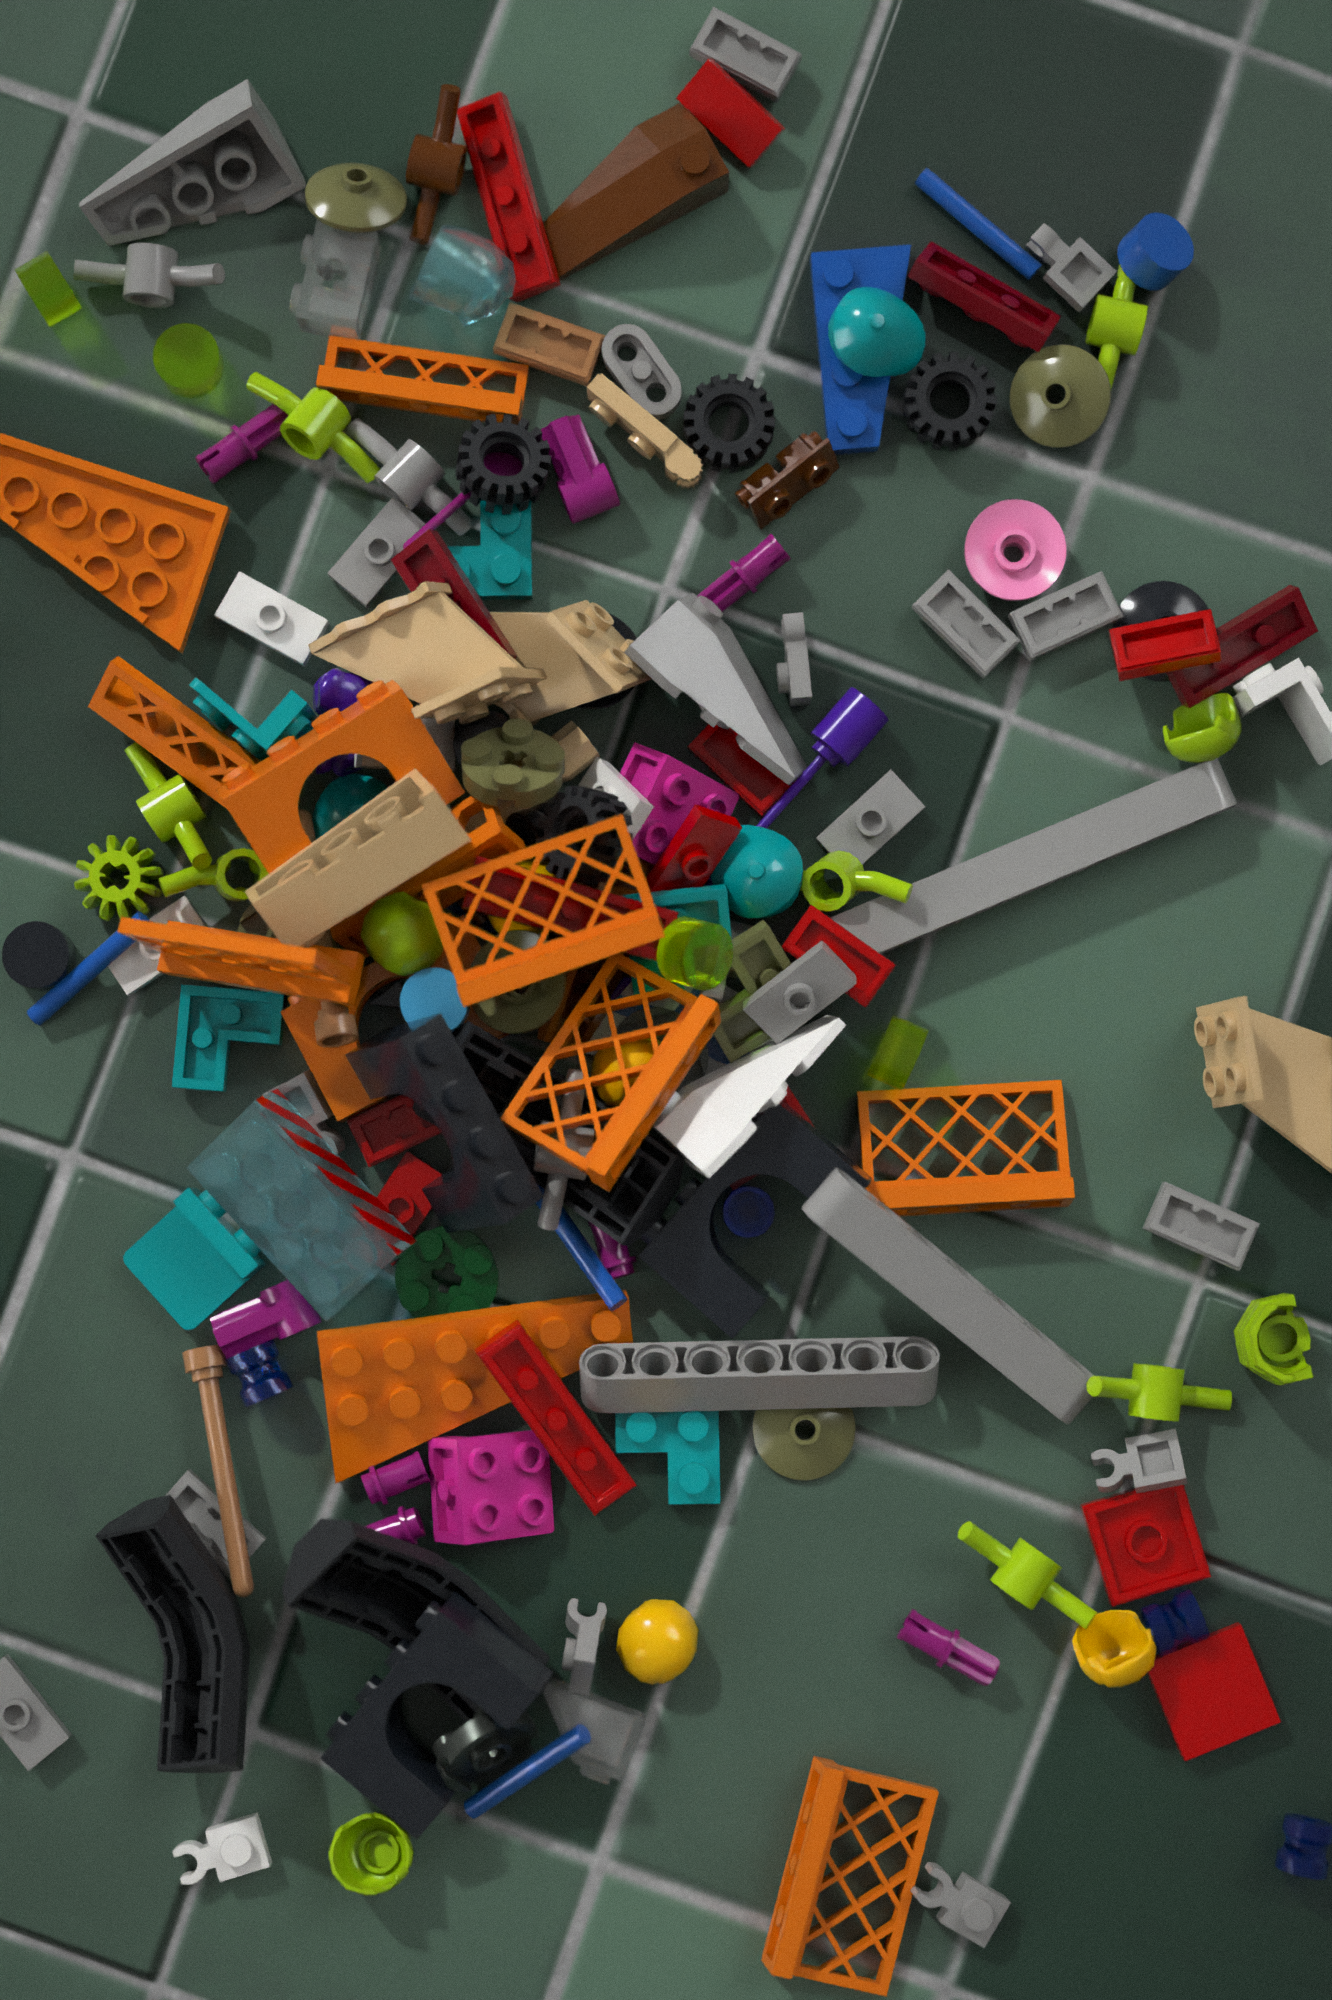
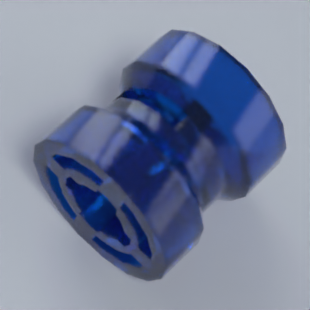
(741, 1210)
(259, 1373)
(1175, 1622)
(1305, 1846)

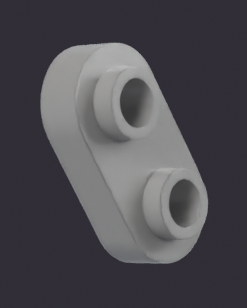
(644, 372)

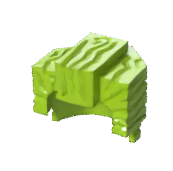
(1273, 1340)

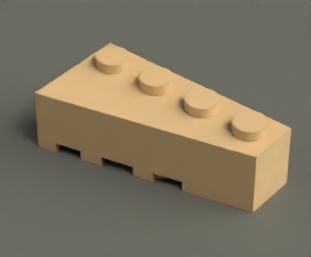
(358, 861)

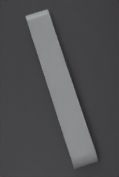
(950, 1294)
(759, 1374)

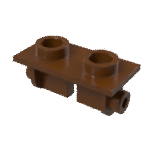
(806, 465)

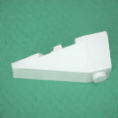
(715, 1112)

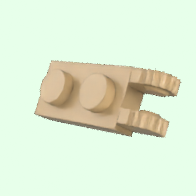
(646, 433)

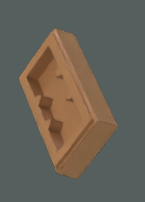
(549, 344)

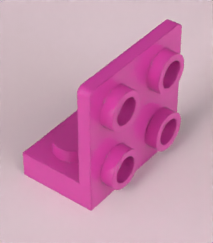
(673, 792)
(489, 1487)

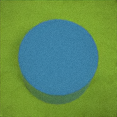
(432, 993)

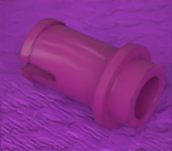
(613, 1254)
(394, 1478)
(404, 1525)

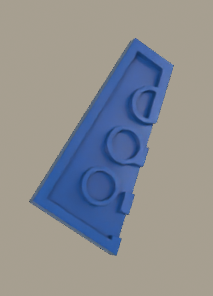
(851, 400)

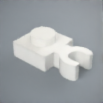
(232, 1849)

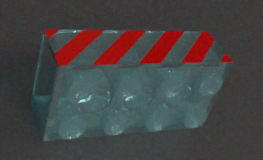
(301, 1204)

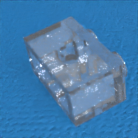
(344, 307)

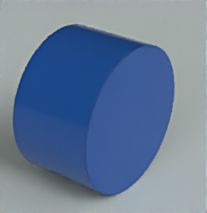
(1155, 251)

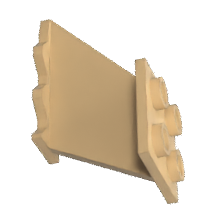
(576, 650)
(431, 654)
(1271, 1070)

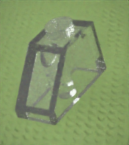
(611, 1726)

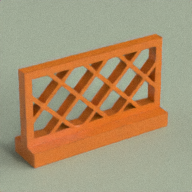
(558, 954)
(250, 960)
(649, 1093)
(974, 1192)
(806, 1866)

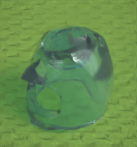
(464, 275)

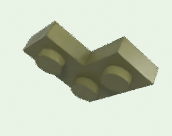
(755, 962)

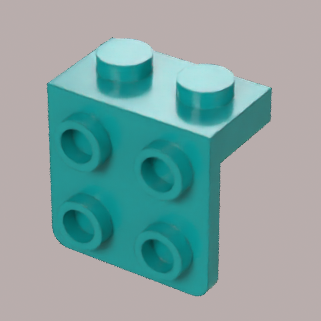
(289, 718)
(193, 1258)

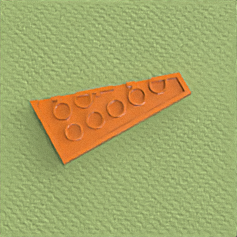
(116, 532)
(421, 1375)

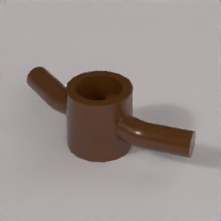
(436, 164)

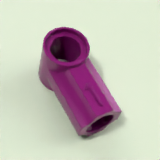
(583, 481)
(274, 1314)

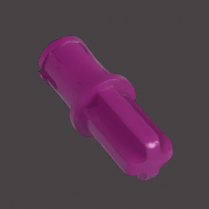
(241, 443)
(746, 573)
(949, 1648)

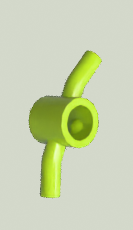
(1116, 324)
(314, 424)
(170, 807)
(215, 876)
(854, 881)
(1158, 1392)
(1026, 1574)

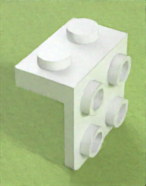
(1300, 694)

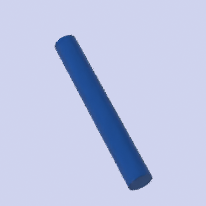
(978, 224)
(81, 975)
(588, 1260)
(527, 1771)

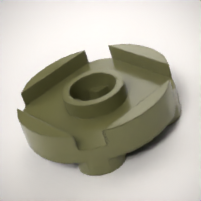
(491, 760)

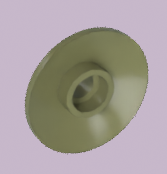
(355, 197)
(1085, 399)
(515, 1011)
(798, 1457)

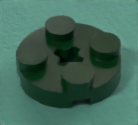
(431, 1251)

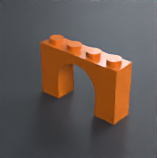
(377, 725)
(329, 1064)

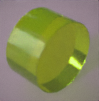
(48, 289)
(188, 360)
(695, 953)
(897, 1052)

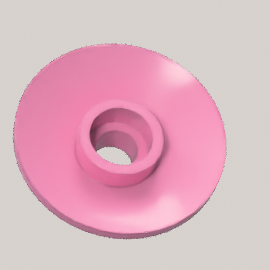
(1017, 525)

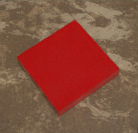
(1144, 1542)
(1212, 1692)

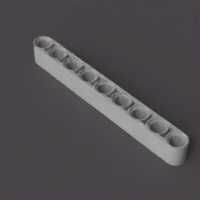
(1042, 857)

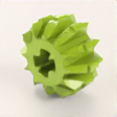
(125, 860)

